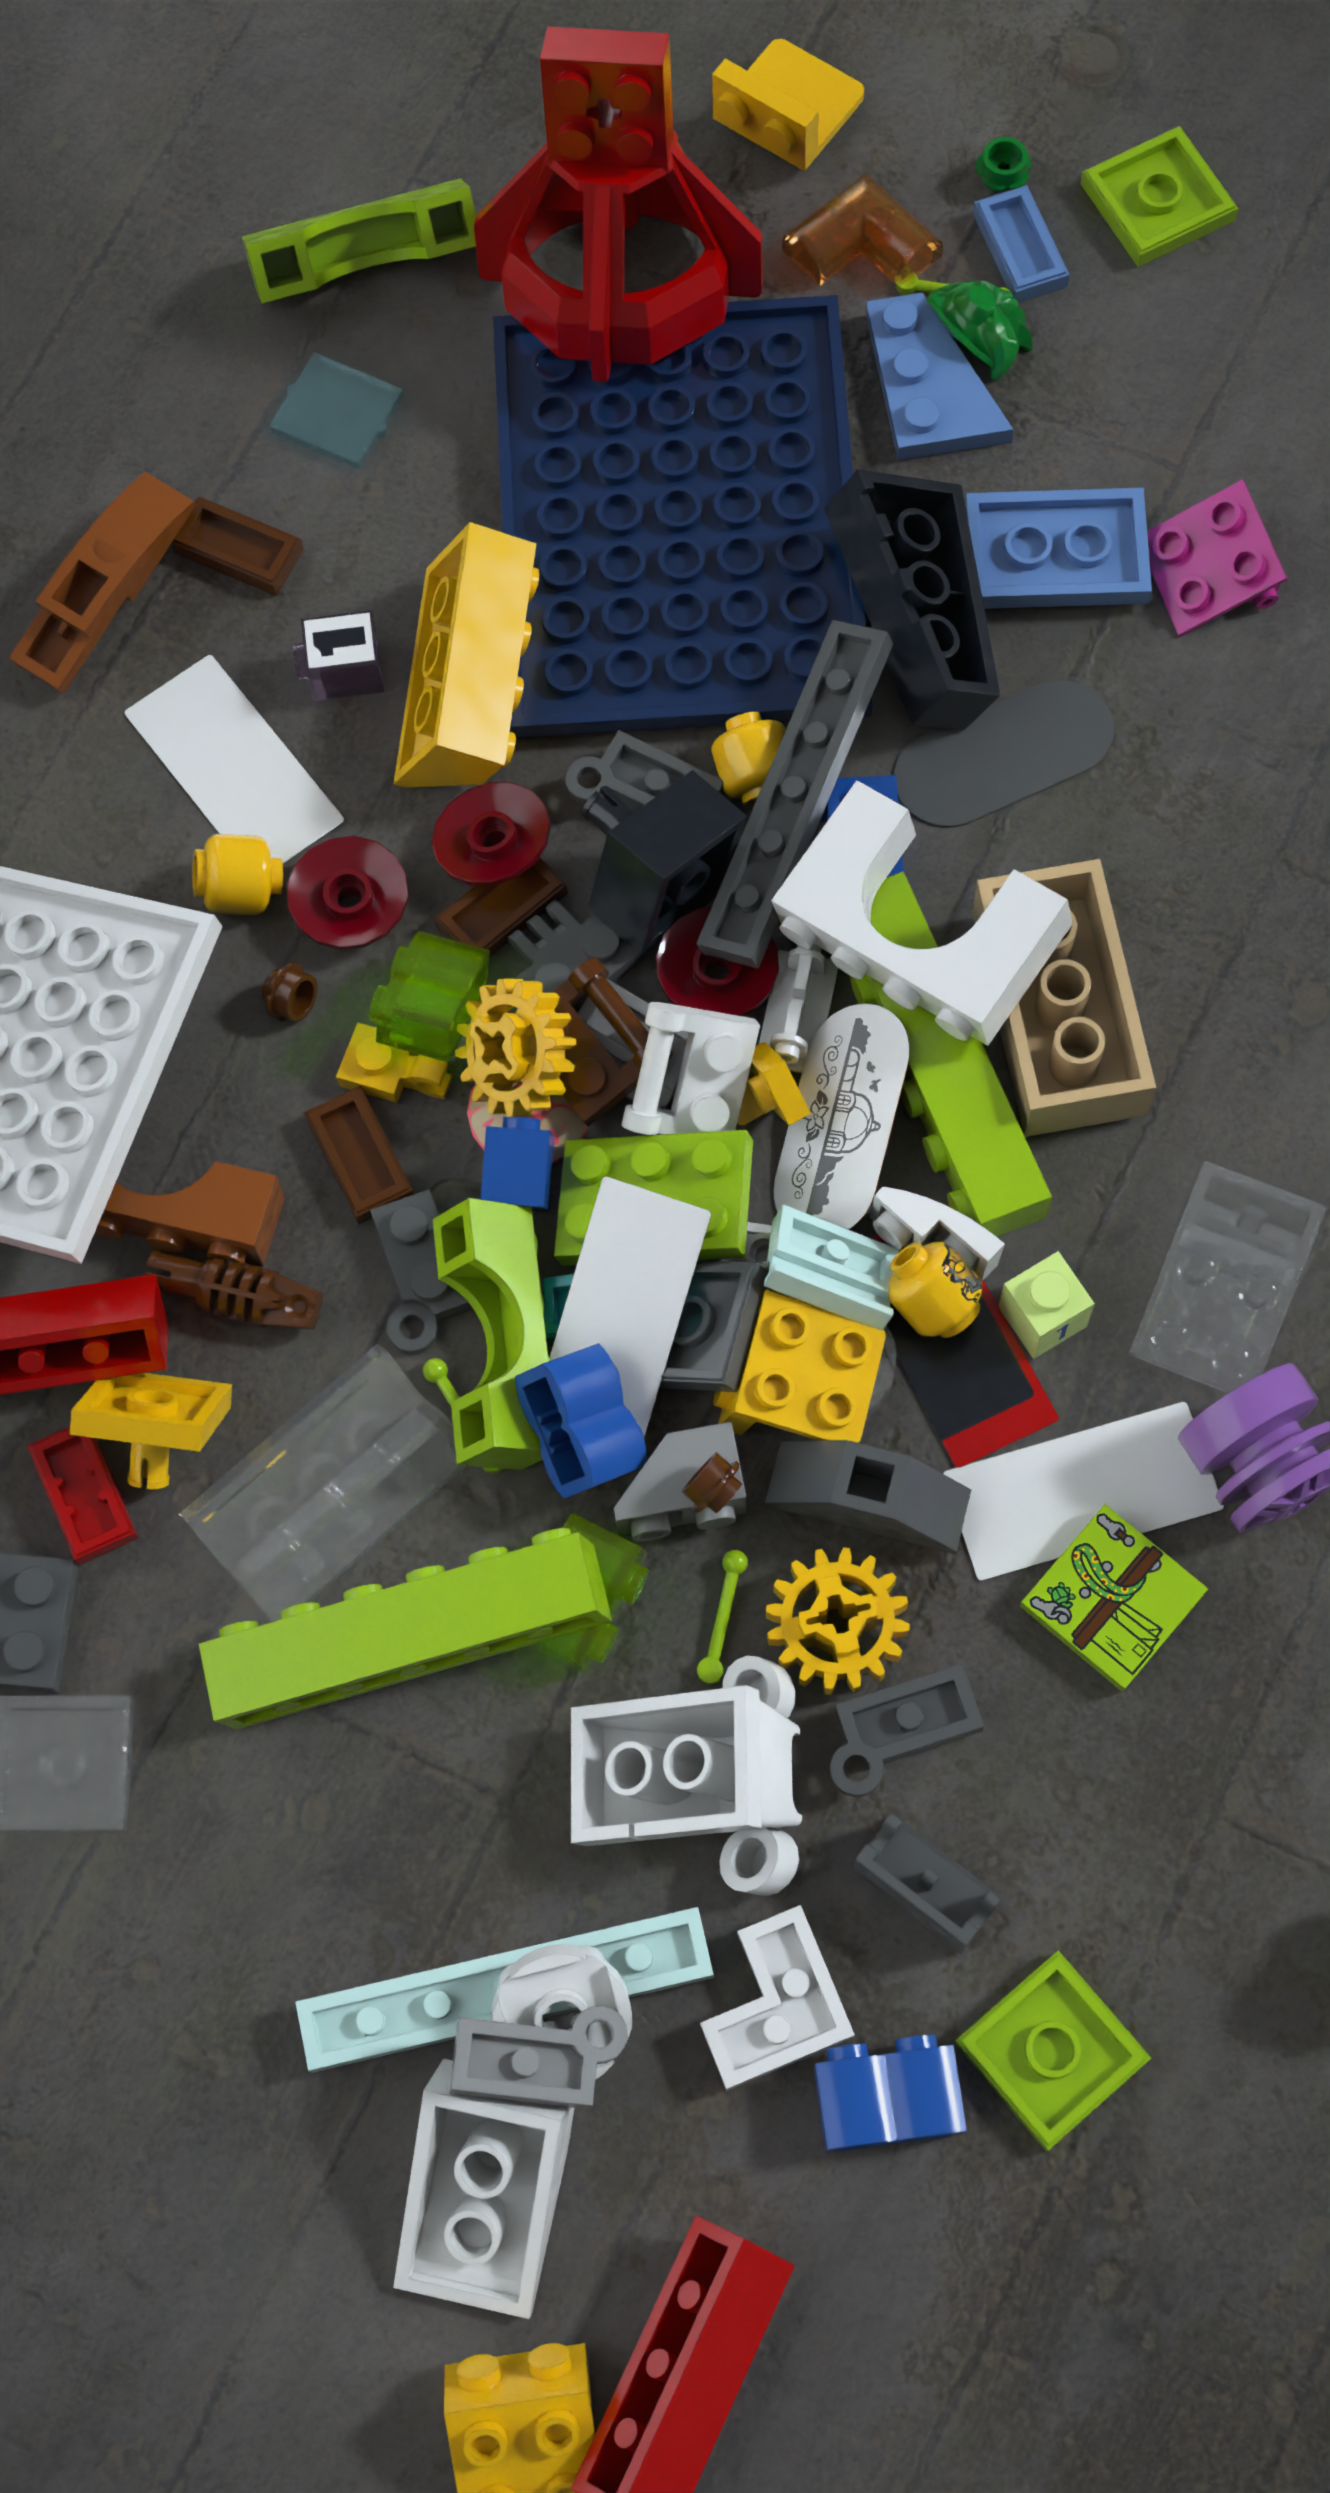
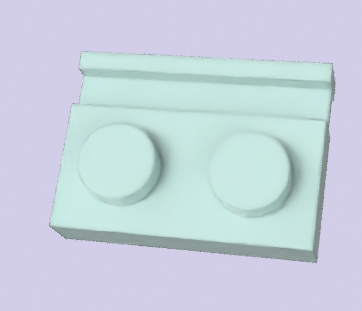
(830, 1267)

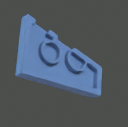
(928, 383)

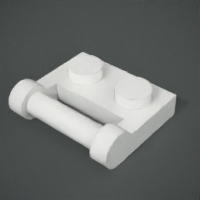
(710, 1074)

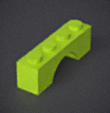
(379, 232)
(492, 1261)

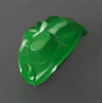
(984, 321)

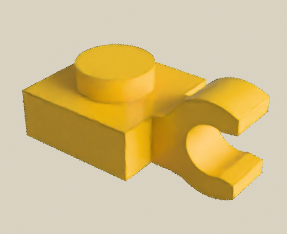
(386, 1070)

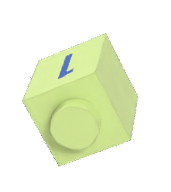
(1046, 1305)

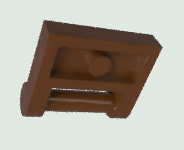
(597, 1077)

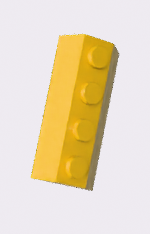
(467, 661)

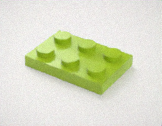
(694, 1168)

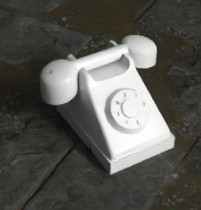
(695, 1770)

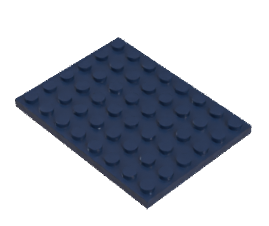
(678, 521)

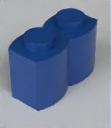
(581, 1420)
(888, 2096)

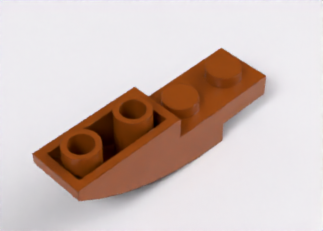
(97, 577)

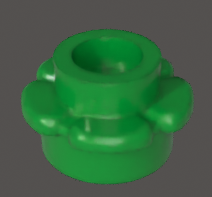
(1008, 154)

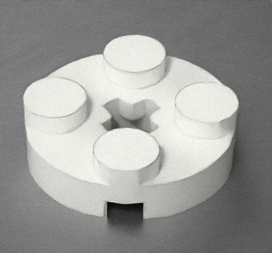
(562, 1974)

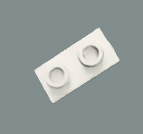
(798, 1003)

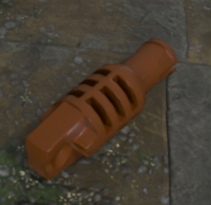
(239, 1291)

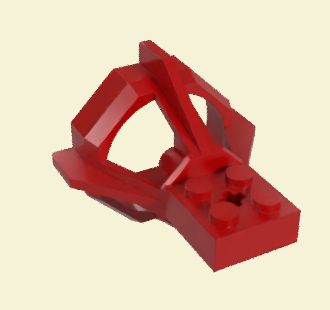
(607, 165)

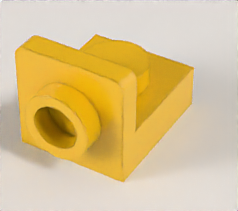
(771, 1088)

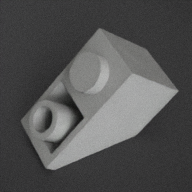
(655, 1495)

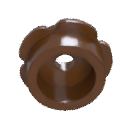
(289, 993)
(713, 1484)

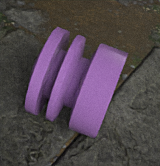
(1262, 1441)

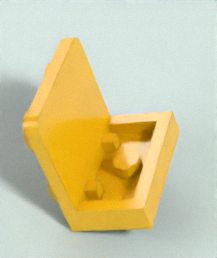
(785, 101)
(805, 1372)
(519, 2419)

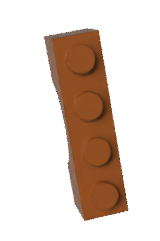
(223, 1213)

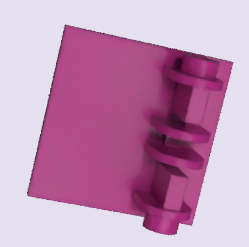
(1214, 559)

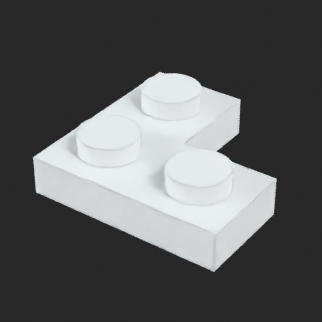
(797, 2009)

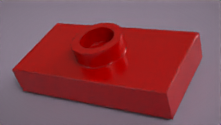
(82, 1494)

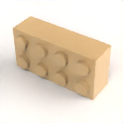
(1077, 1029)

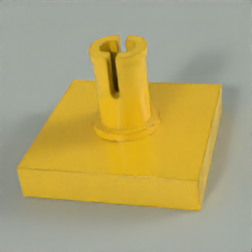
(153, 1416)

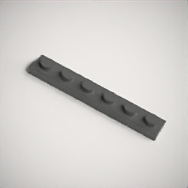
(795, 791)

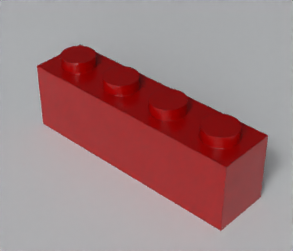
(82, 1334)
(686, 2366)

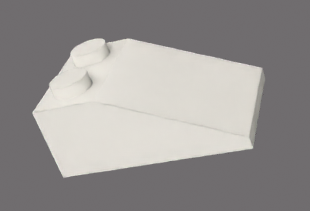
(481, 2198)

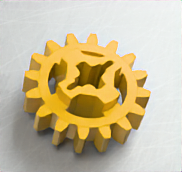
(515, 1047)
(866, 1614)

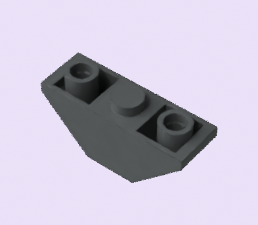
(869, 1491)

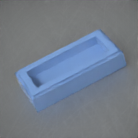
(1021, 244)

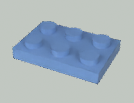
(1060, 547)

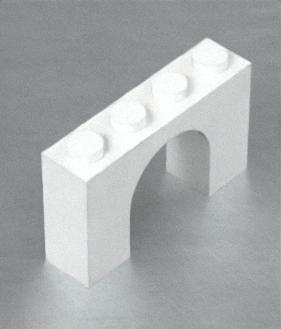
(964, 983)

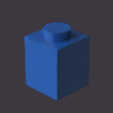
(518, 1163)

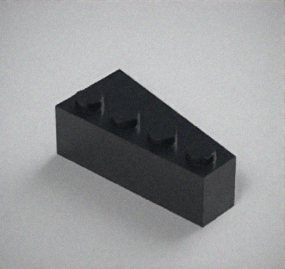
(920, 584)

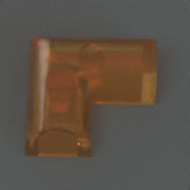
(867, 223)

